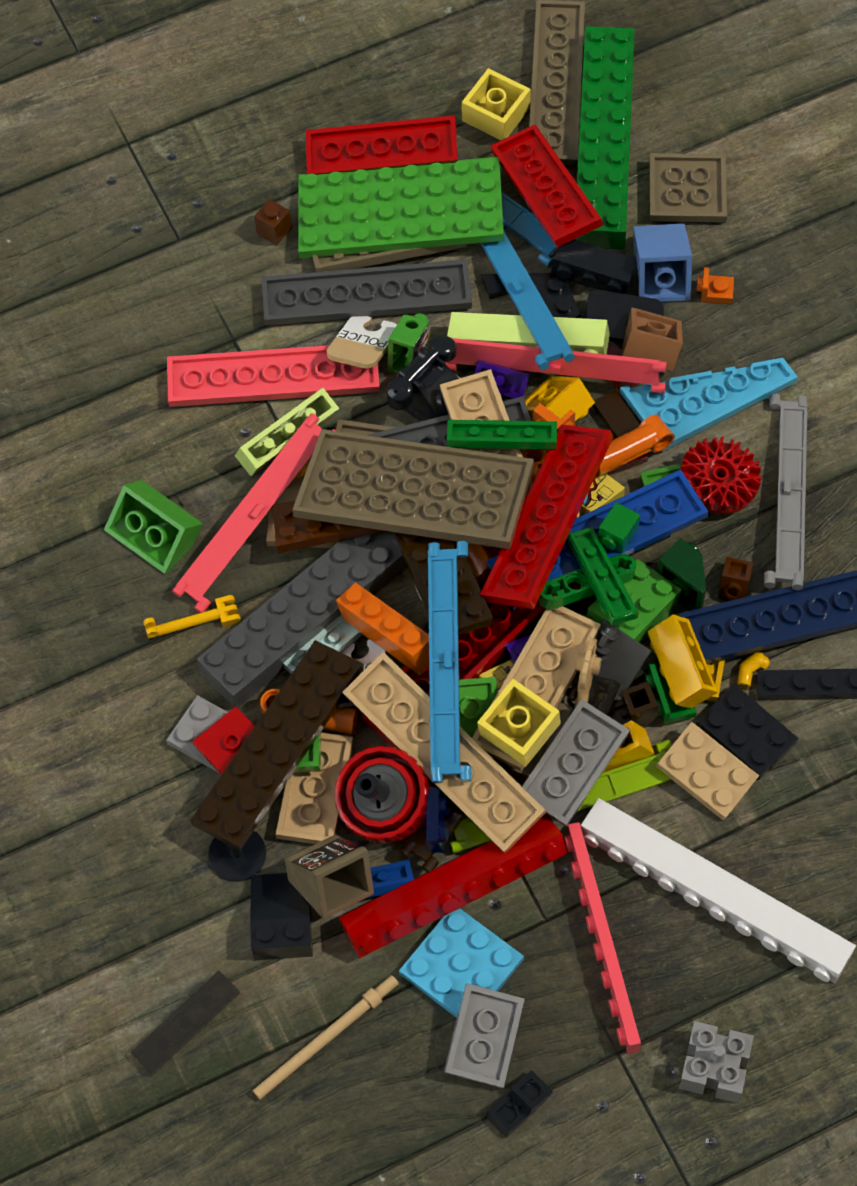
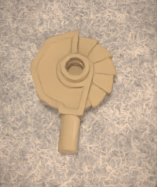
(587, 665)

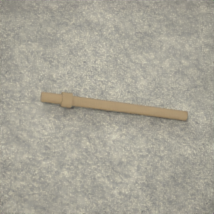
(371, 999)

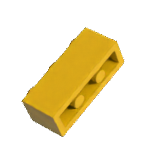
(682, 662)

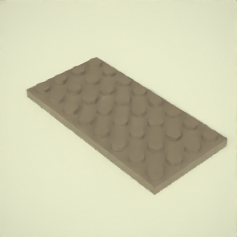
(414, 488)

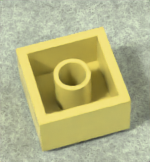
(496, 104)
(519, 722)

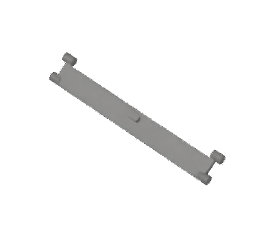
(791, 493)

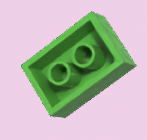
(653, 597)

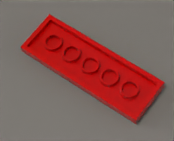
(382, 145)
(546, 186)

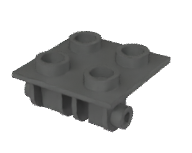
(620, 655)

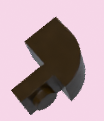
(636, 705)

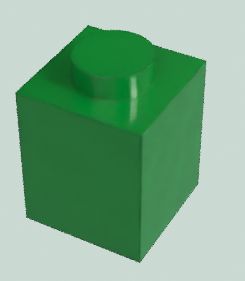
(618, 528)

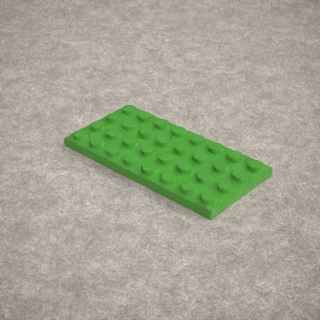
(400, 208)

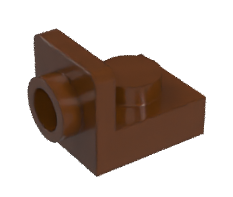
(735, 579)

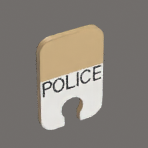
(359, 346)

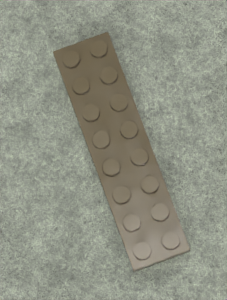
(558, 75)

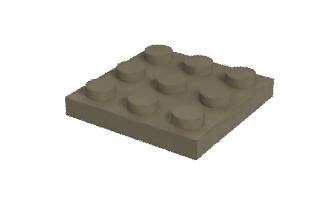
(687, 187)

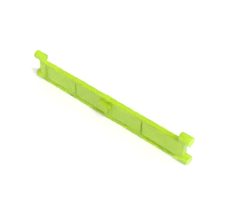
(609, 787)

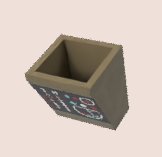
(331, 874)

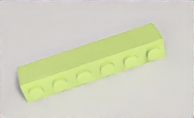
(581, 334)

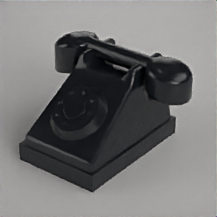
(419, 383)

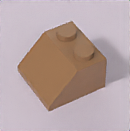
(652, 337)

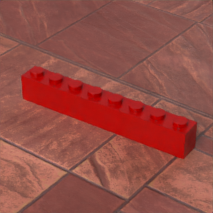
(450, 888)

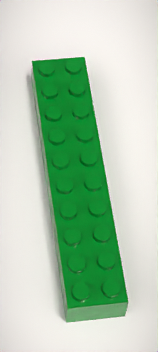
(606, 130)

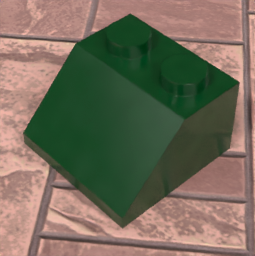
(685, 569)

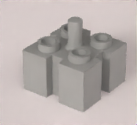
(716, 1062)

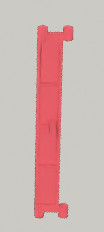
(583, 365)
(249, 514)

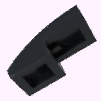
(519, 1104)

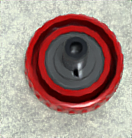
(382, 795)

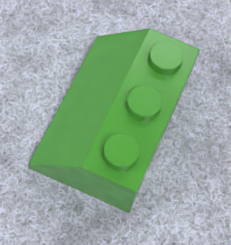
(152, 525)

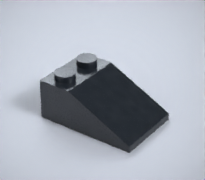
(279, 919)

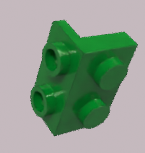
(666, 707)

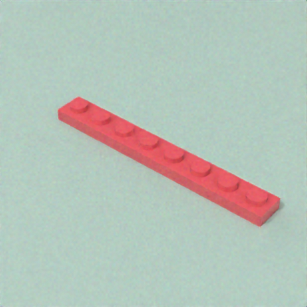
(604, 948)

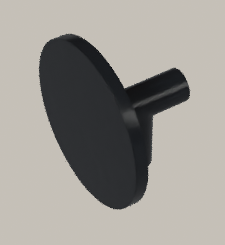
(236, 864)

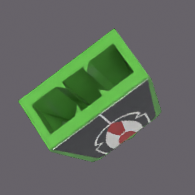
(409, 333)

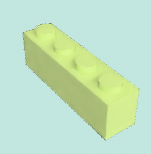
(267, 444)

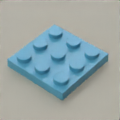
(458, 954)

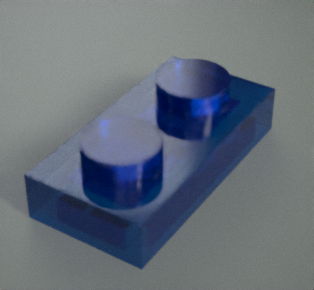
(436, 829)

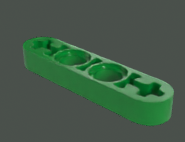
(568, 595)

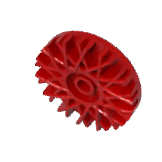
(722, 475)

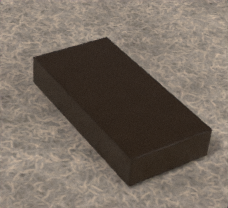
(615, 414)

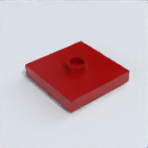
(224, 739)

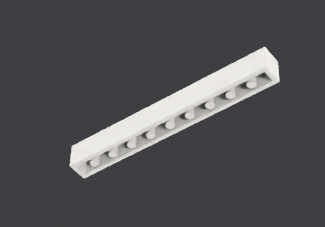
(717, 891)

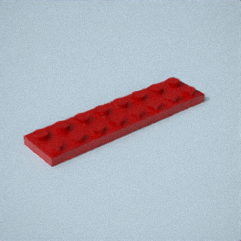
(547, 516)

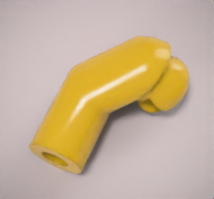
(750, 665)

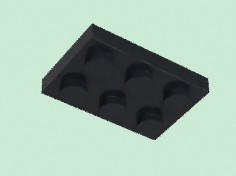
(747, 730)

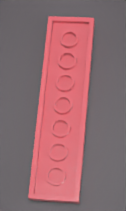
(263, 376)

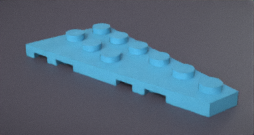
(707, 398)

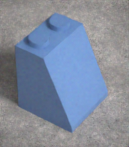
(663, 262)

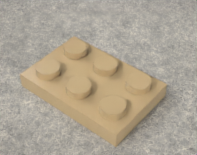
(707, 771)

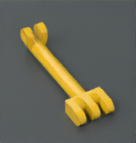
(225, 610)

